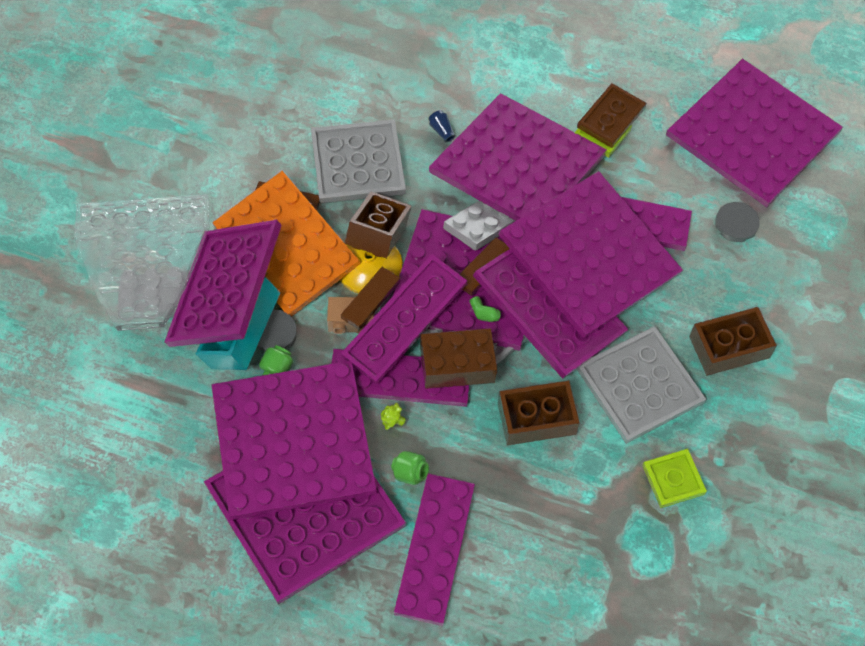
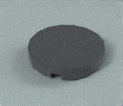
(737, 221)
(279, 331)

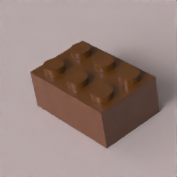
(377, 224)
(732, 341)
(458, 358)
(538, 412)

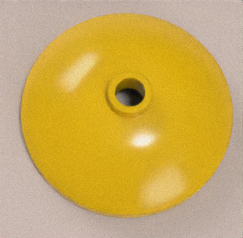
(368, 268)

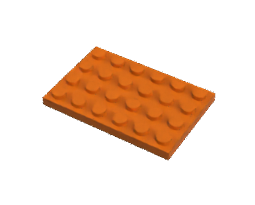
(307, 250)

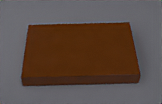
(611, 115)

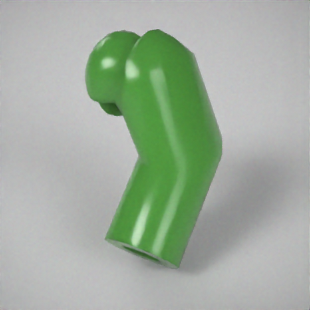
(483, 312)

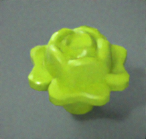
(392, 415)

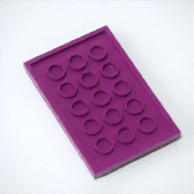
(224, 285)
(540, 318)

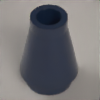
(440, 123)

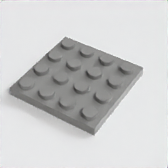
(357, 160)
(641, 384)

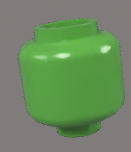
(276, 360)
(410, 468)

